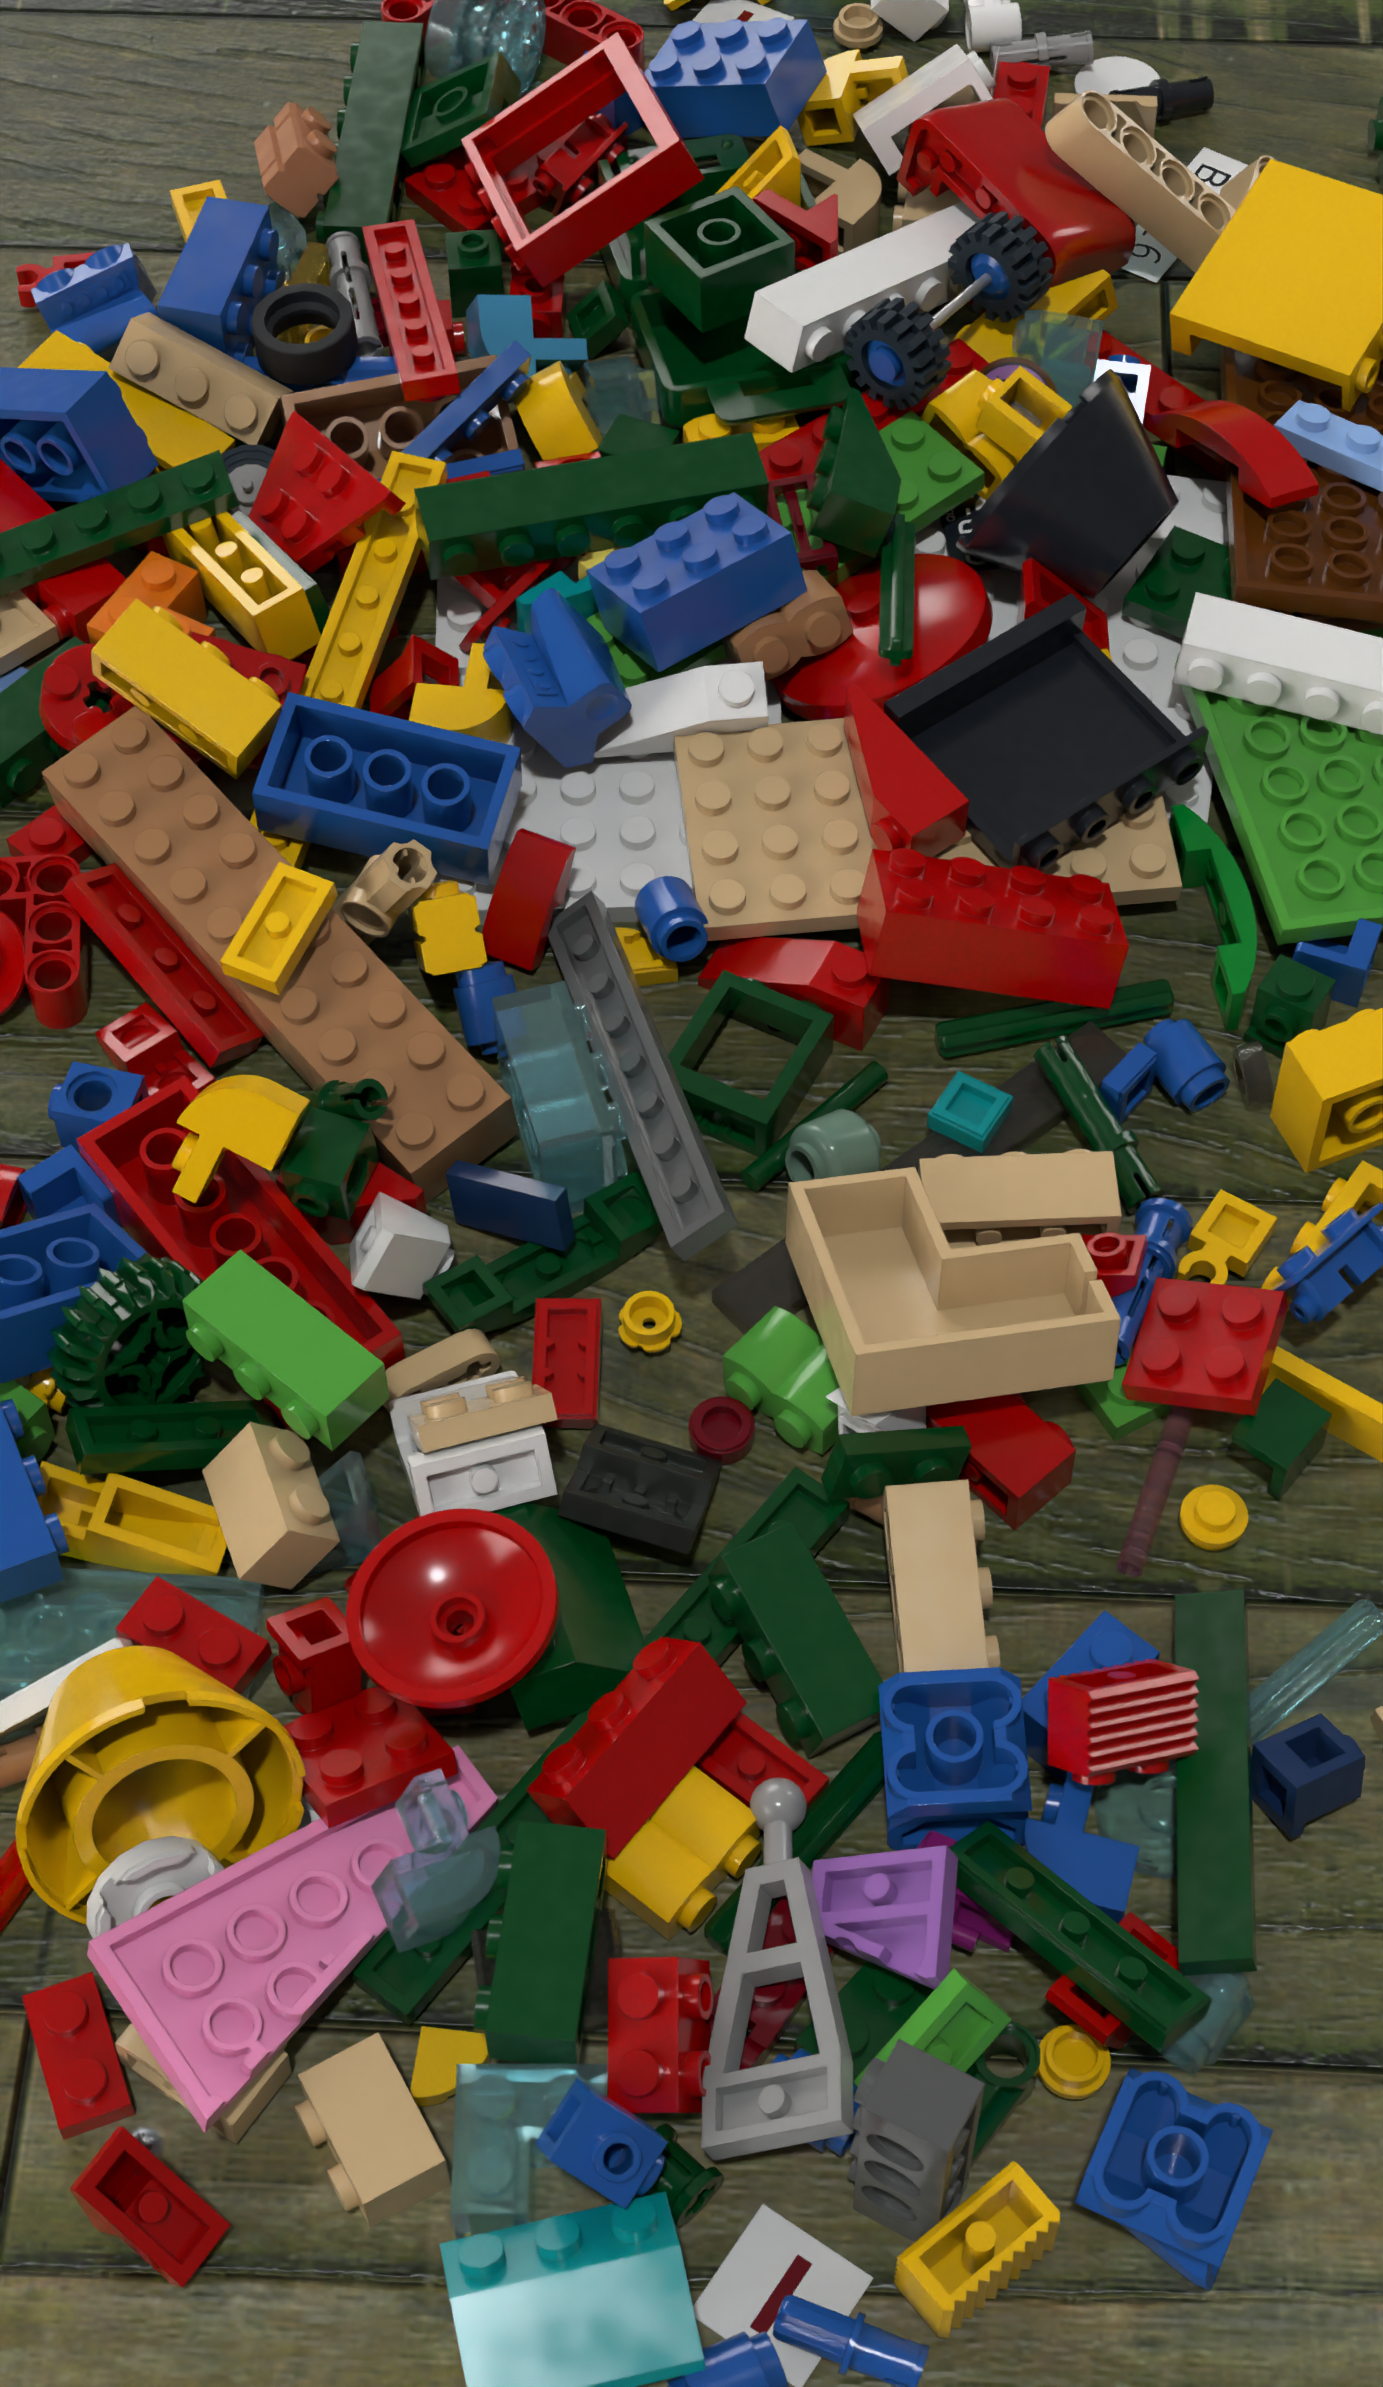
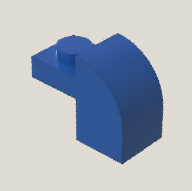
(1089, 1863)

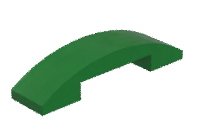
(1208, 863)

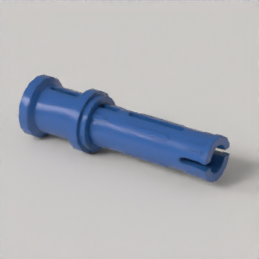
(1158, 1262)

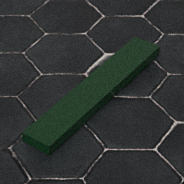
(1216, 1790)

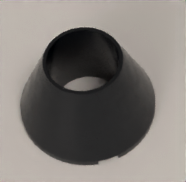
(1078, 495)

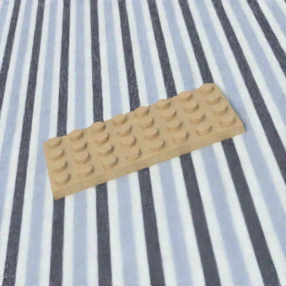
(787, 840)

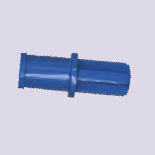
(850, 2342)

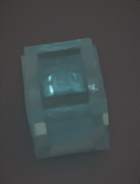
(446, 1876)

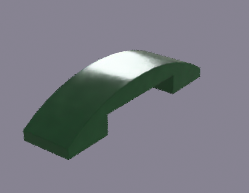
(503, 1292)

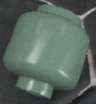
(833, 1147)

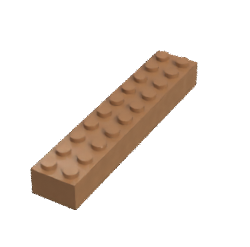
(342, 1006)

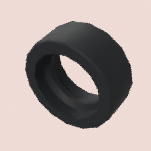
(310, 361)

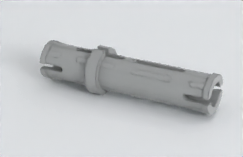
(346, 261)

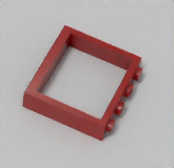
(548, 115)

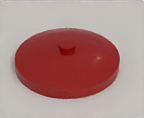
(949, 622)

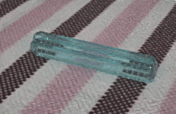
(1313, 1666)

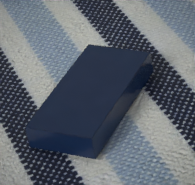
(510, 1205)

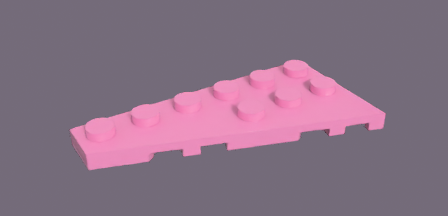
(258, 1947)

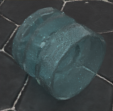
(472, 29)

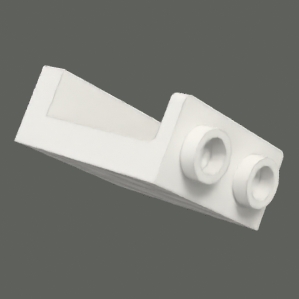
(919, 95)
(477, 1473)

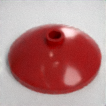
(445, 1574)

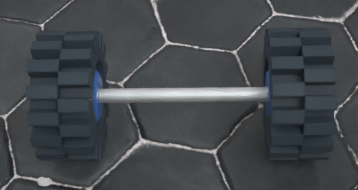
(902, 351)

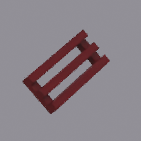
(808, 558)

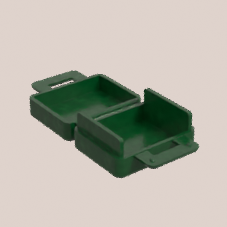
(718, 367)

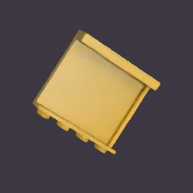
(1295, 280)

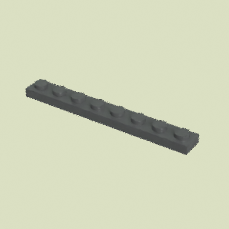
(641, 1079)

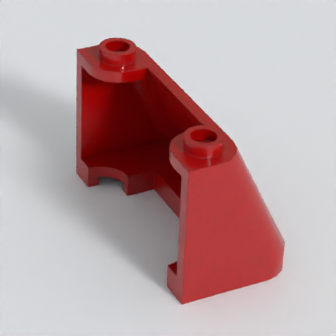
(1003, 163)

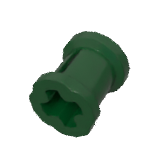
(684, 2179)

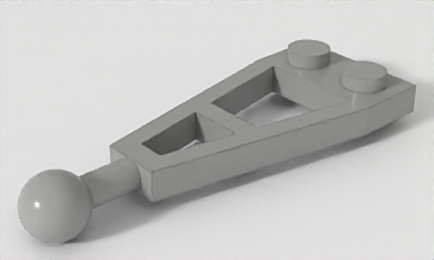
(795, 2097)

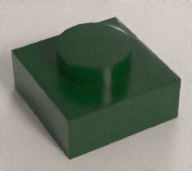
(599, 318)

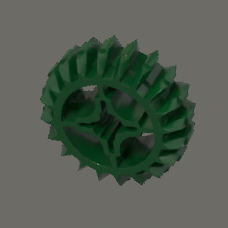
(119, 1344)

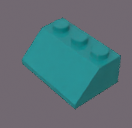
(575, 2300)

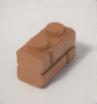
(297, 158)

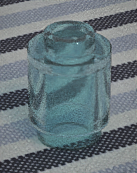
(1226, 2015)

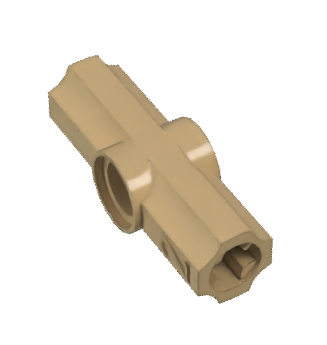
(385, 889)

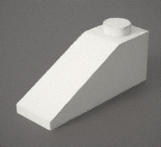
(686, 704)

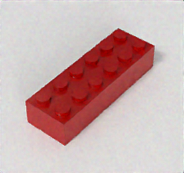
(235, 1213)

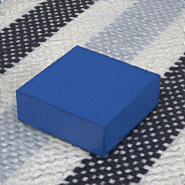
(1130, 1081)

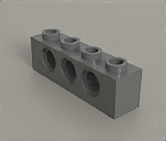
(913, 2140)

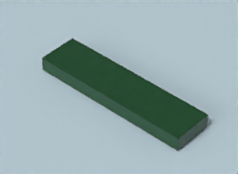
(1078, 1937)

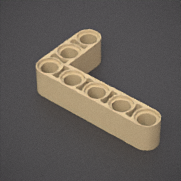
(1145, 177)

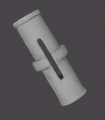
(1046, 51)

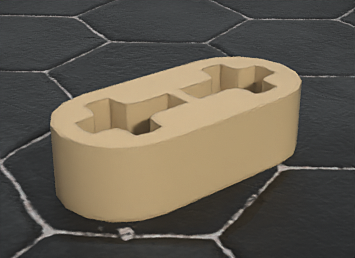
(446, 1363)

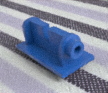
(1313, 1277)

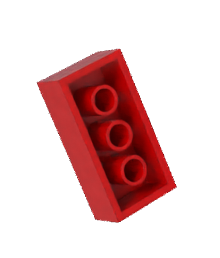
(991, 928)

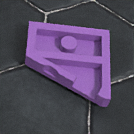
(891, 1909)

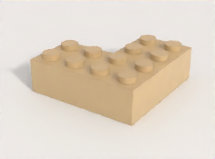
(936, 1322)

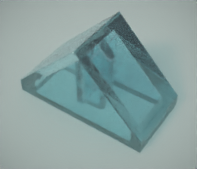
(352, 1512)

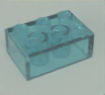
(558, 1091)

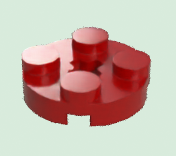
(63, 695)

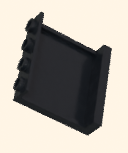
(1045, 738)

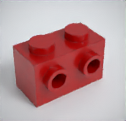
(658, 2033)

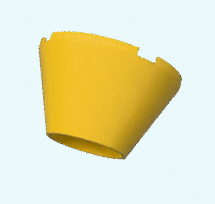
(148, 1753)

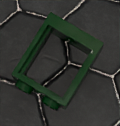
(729, 1112)

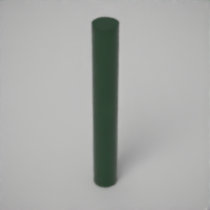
(846, 1098)

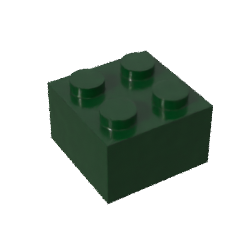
(716, 257)

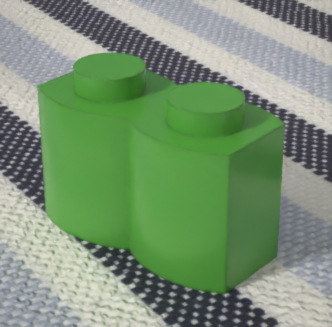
(785, 1375)

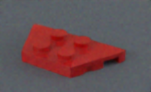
(316, 496)

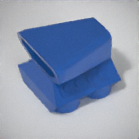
(97, 298)
(558, 679)
(953, 1754)
(1175, 2171)

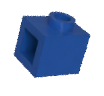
(603, 2144)

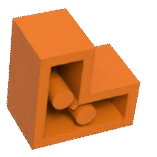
(161, 584)

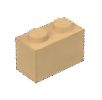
(270, 1506)
(373, 2131)

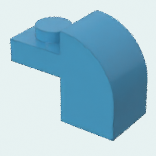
(502, 319)

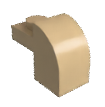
(857, 194)

